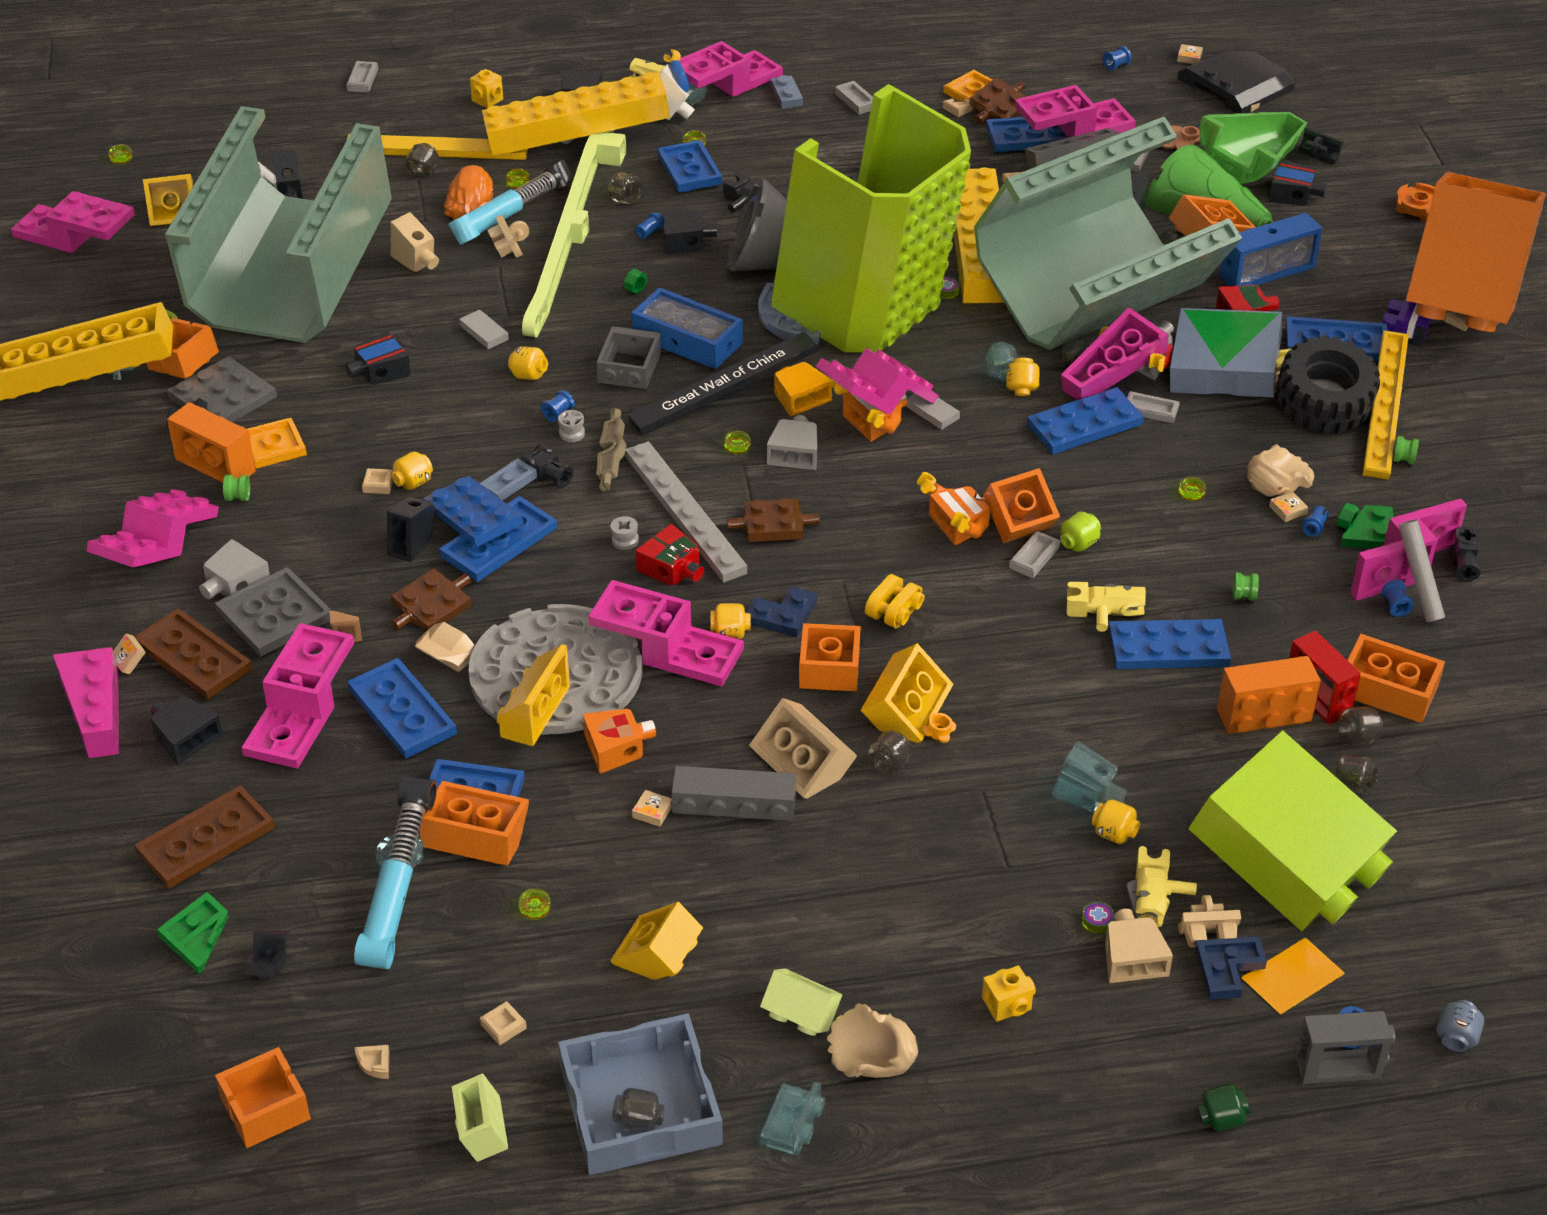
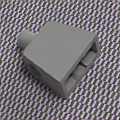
(793, 444)
(232, 570)

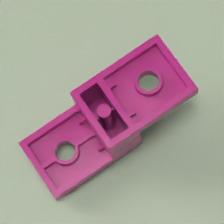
(729, 68)
(1073, 112)
(73, 221)
(878, 379)
(153, 528)
(1390, 561)
(666, 632)
(298, 695)

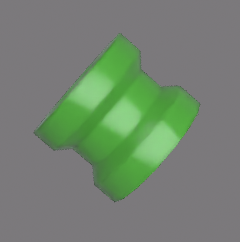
(1405, 450)
(236, 487)
(1245, 586)

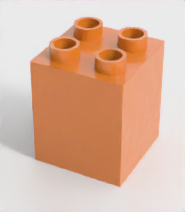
(1474, 250)

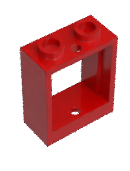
(1329, 702)

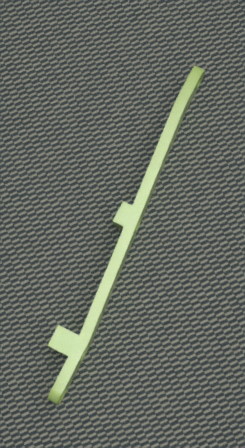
(573, 226)

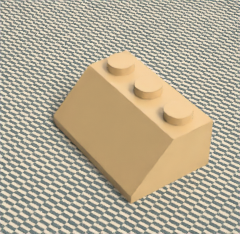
(800, 744)

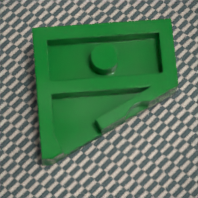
(1368, 528)
(195, 931)

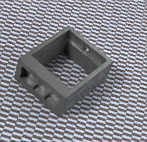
(621, 341)
(1341, 1031)

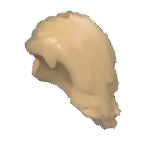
(1278, 472)
(871, 1044)

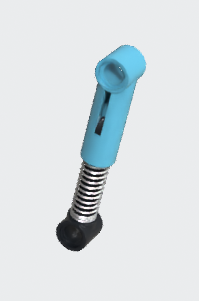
(509, 202)
(377, 943)

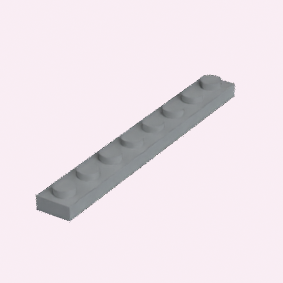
(686, 512)

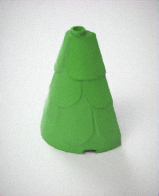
(1250, 142)
(1198, 174)

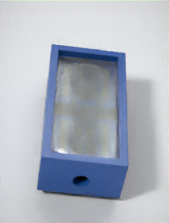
(1273, 251)
(689, 327)

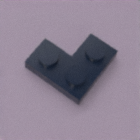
(783, 617)
(1223, 959)

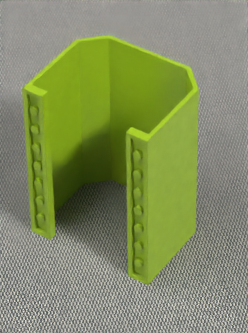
(873, 252)

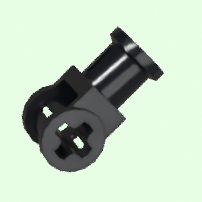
(547, 465)
(1464, 554)

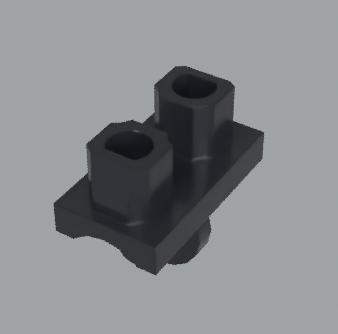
(1321, 145)

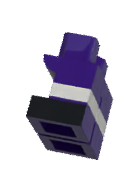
(1403, 319)

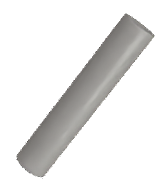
(1421, 570)

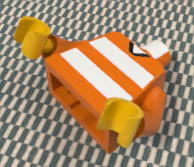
(866, 417)
(956, 511)

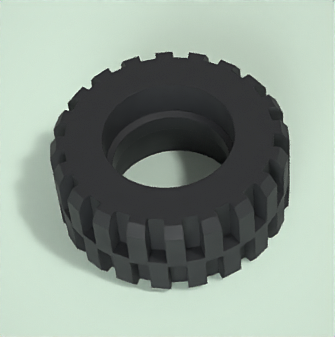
(1332, 361)

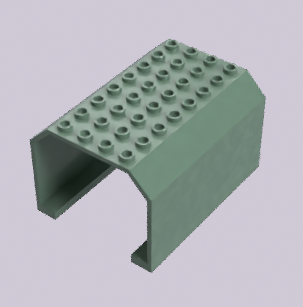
(1078, 249)
(271, 259)

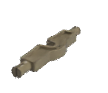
(614, 449)

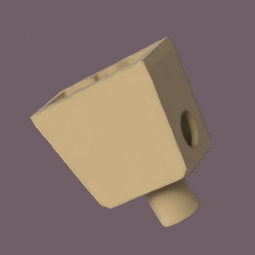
(412, 244)
(1135, 949)

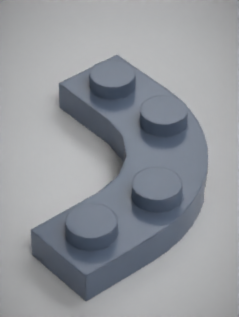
(777, 322)

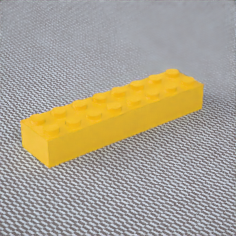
(576, 113)
(978, 193)
(85, 350)

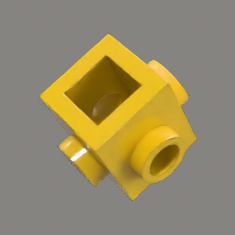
(486, 88)
(1008, 993)

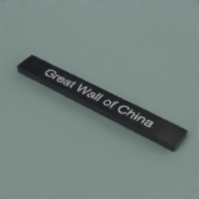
(722, 383)

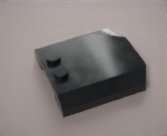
(1240, 78)

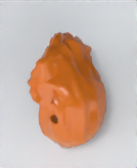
(468, 191)

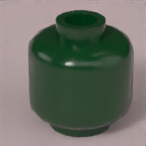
(1224, 1107)

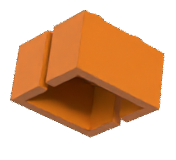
(190, 349)
(262, 1097)

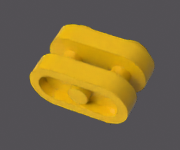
(894, 601)

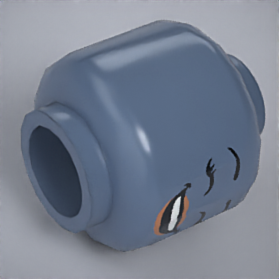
(1460, 1025)

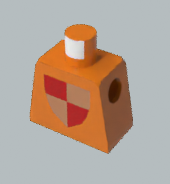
(615, 737)

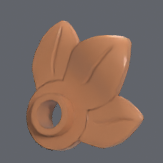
(1185, 136)

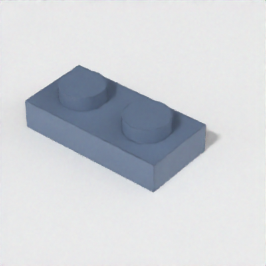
(786, 92)
(510, 479)

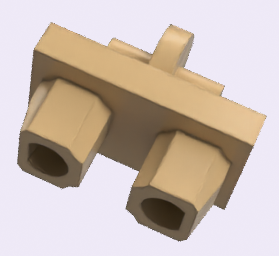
(506, 237)
(1209, 919)

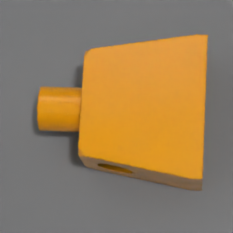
(801, 388)

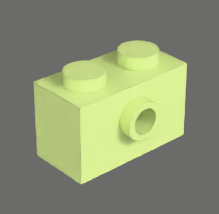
(800, 1001)
(479, 1117)

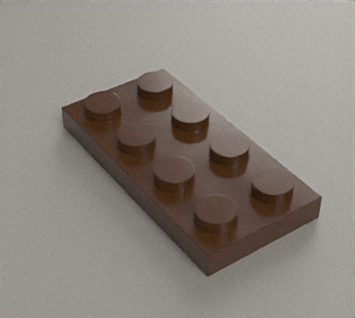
(193, 653)
(204, 836)

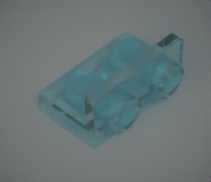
(792, 1118)

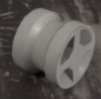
(571, 426)
(624, 533)

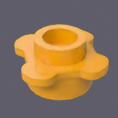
(939, 727)

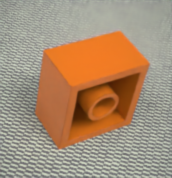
(1021, 505)
(829, 657)

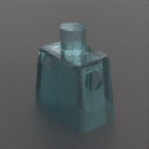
(1087, 779)

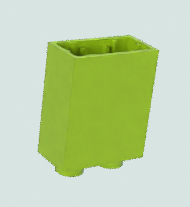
(1295, 833)

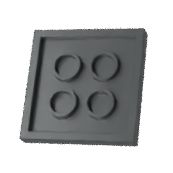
(227, 389)
(272, 610)

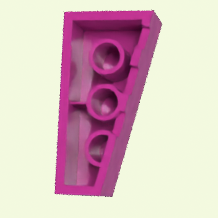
(1114, 355)
(92, 693)

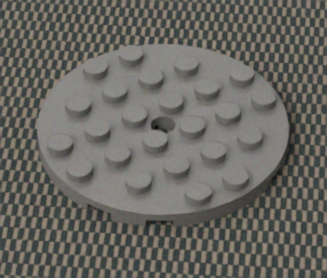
(601, 663)

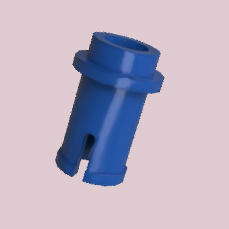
(654, 222)
(1313, 525)

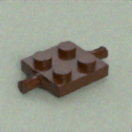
(996, 100)
(773, 520)
(430, 600)

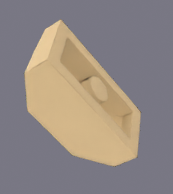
(446, 645)

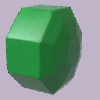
(635, 281)
(1347, 515)

